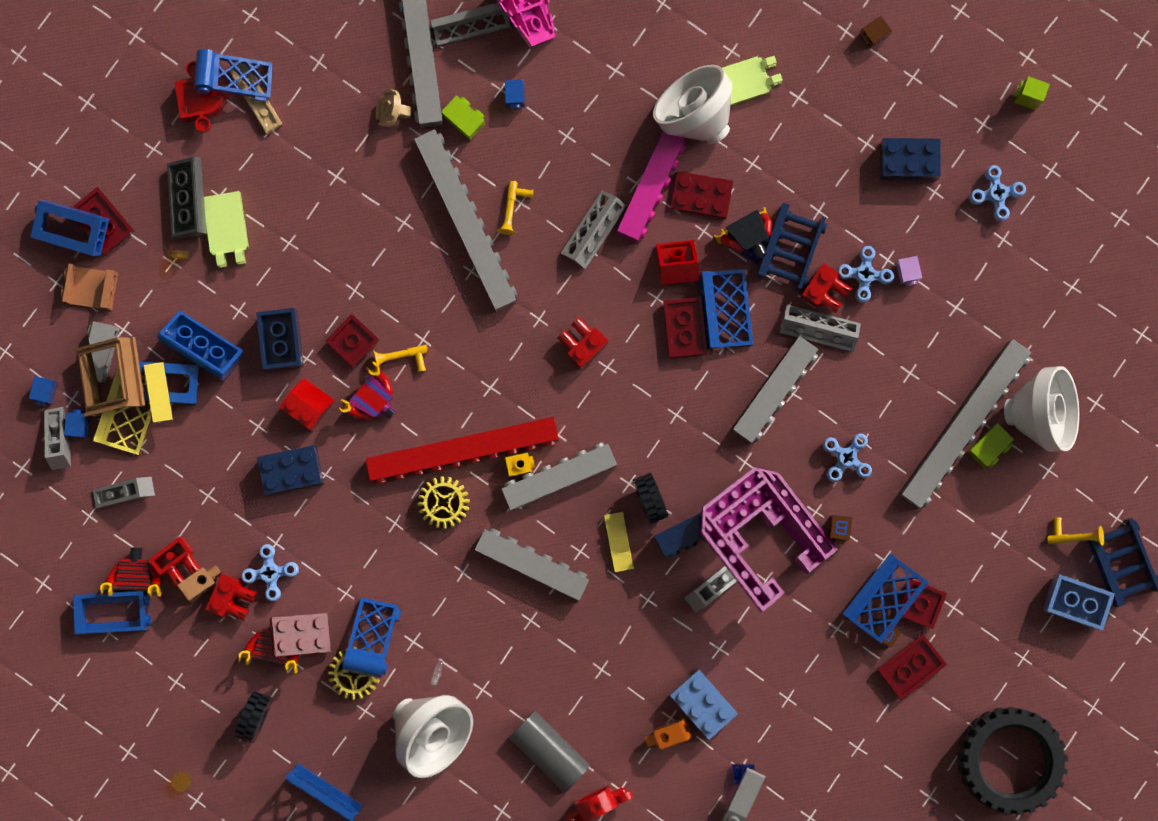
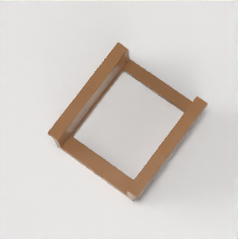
(128, 371)

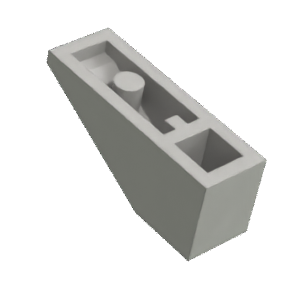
(102, 359)
(56, 443)
(124, 492)
(710, 589)
(743, 796)

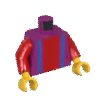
(371, 398)

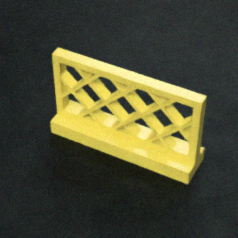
(108, 418)

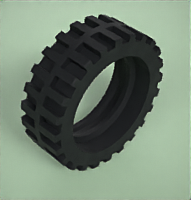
(1054, 760)

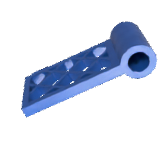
(207, 76)
(368, 662)

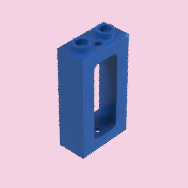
(97, 223)
(179, 398)
(80, 602)

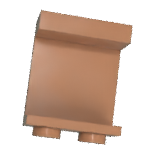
(89, 287)

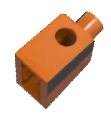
(677, 730)

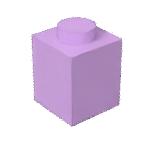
(909, 271)

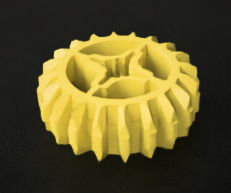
(433, 489)
(353, 682)

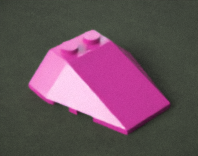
(530, 19)

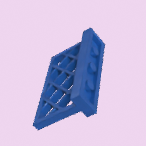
(709, 309)
(870, 592)
(324, 792)

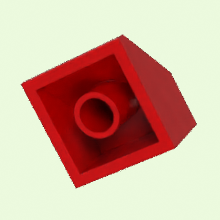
(677, 262)
(307, 404)

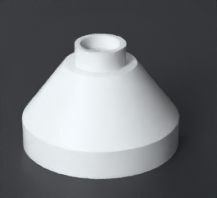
(696, 105)
(1046, 409)
(431, 733)

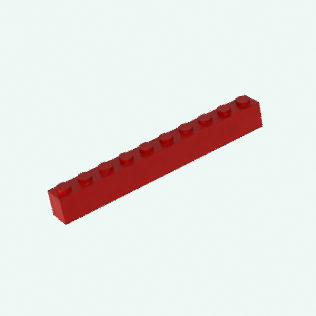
(462, 449)

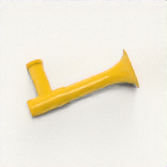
(511, 196)
(414, 351)
(1058, 537)

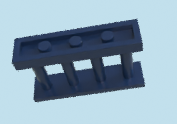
(779, 233)
(1111, 577)

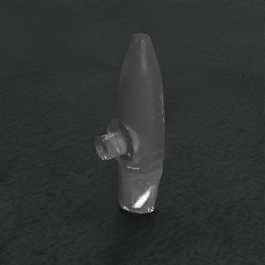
(437, 672)

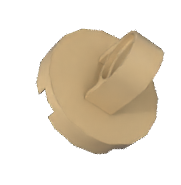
(391, 108)

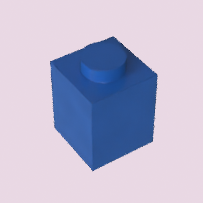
(514, 94)
(42, 391)
(76, 424)

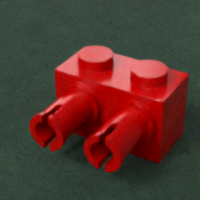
(817, 289)
(591, 344)
(171, 556)
(224, 595)

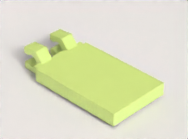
(750, 78)
(226, 227)

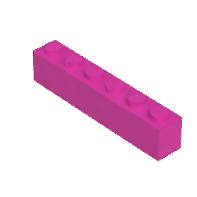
(650, 187)

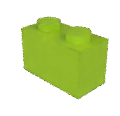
(1031, 93)
(463, 117)
(990, 446)

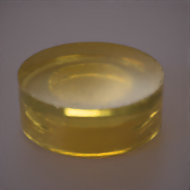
(178, 254)
(181, 781)

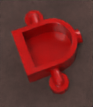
(198, 106)
(598, 803)

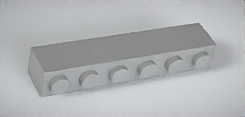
(775, 389)
(559, 477)
(531, 564)

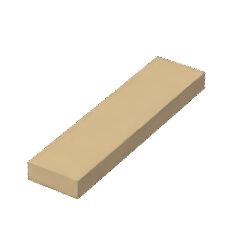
(263, 110)

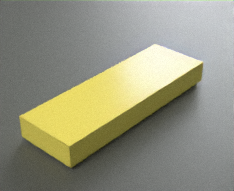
(158, 392)
(618, 542)

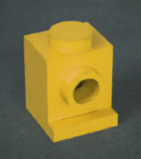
(514, 470)

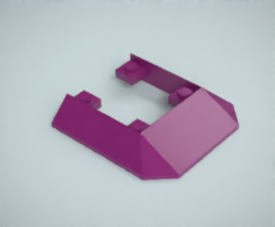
(774, 500)

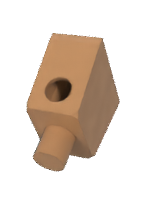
(192, 589)

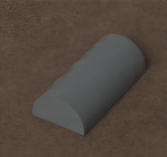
(186, 198)
(549, 751)

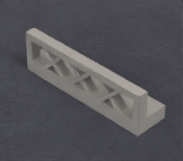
(466, 17)
(596, 230)
(820, 331)

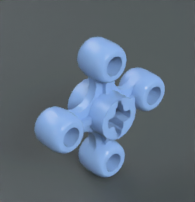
(995, 185)
(873, 274)
(854, 463)
(269, 563)

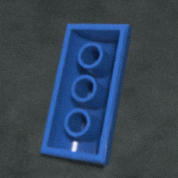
(200, 345)

